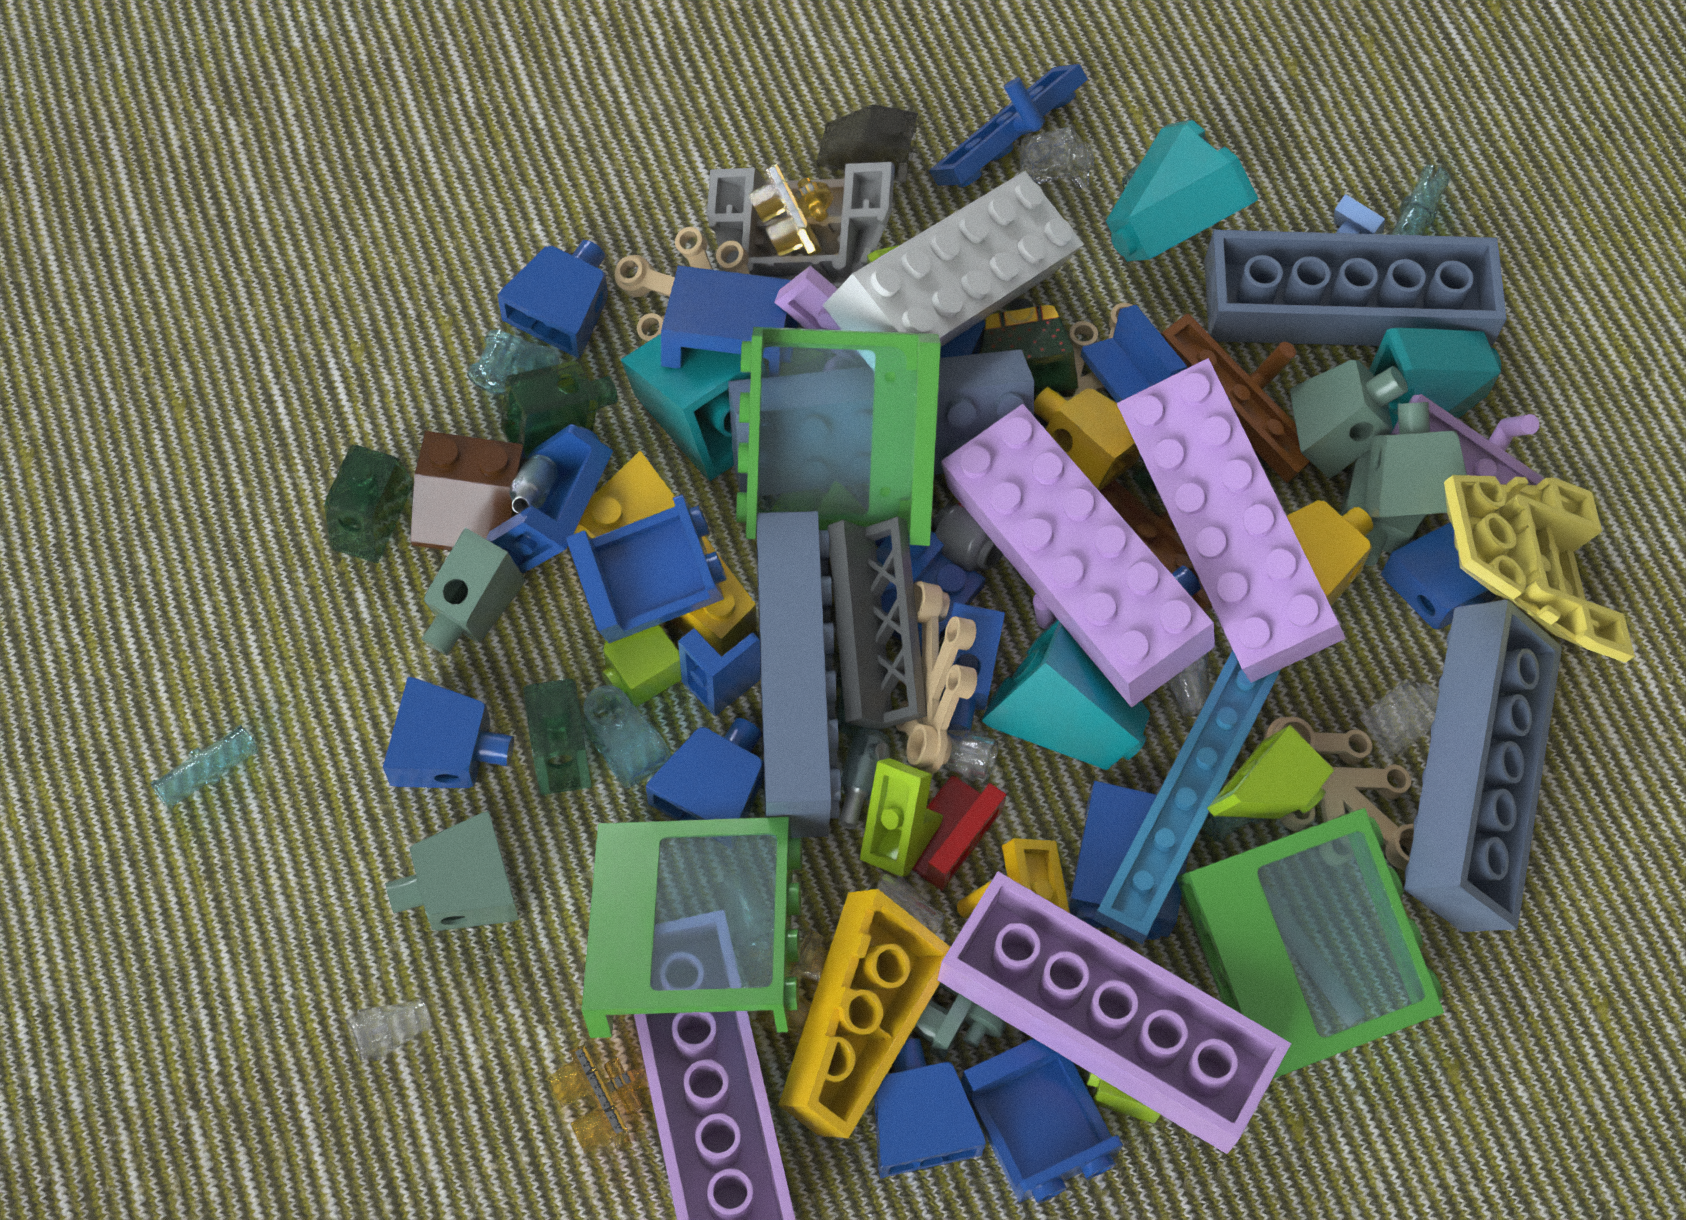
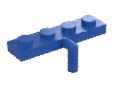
(1018, 118)

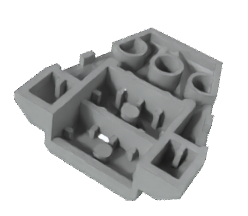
(846, 236)

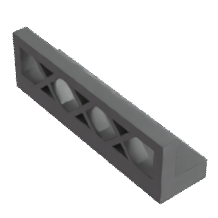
(863, 635)

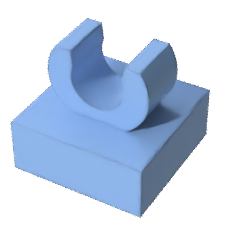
(1357, 218)

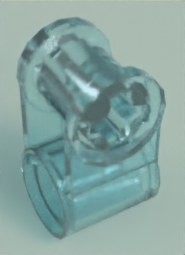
(507, 356)
(627, 743)

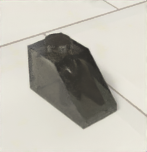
(870, 137)

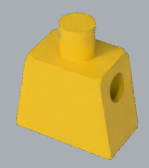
(1090, 433)
(1333, 544)

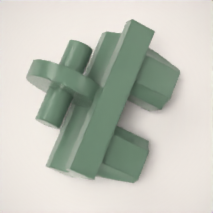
(943, 1026)

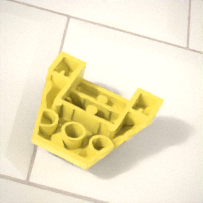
(1523, 548)

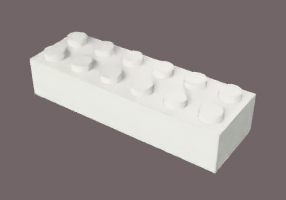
(959, 266)

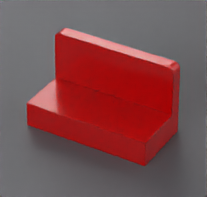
(964, 824)

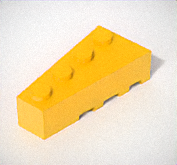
(640, 493)
(862, 1012)

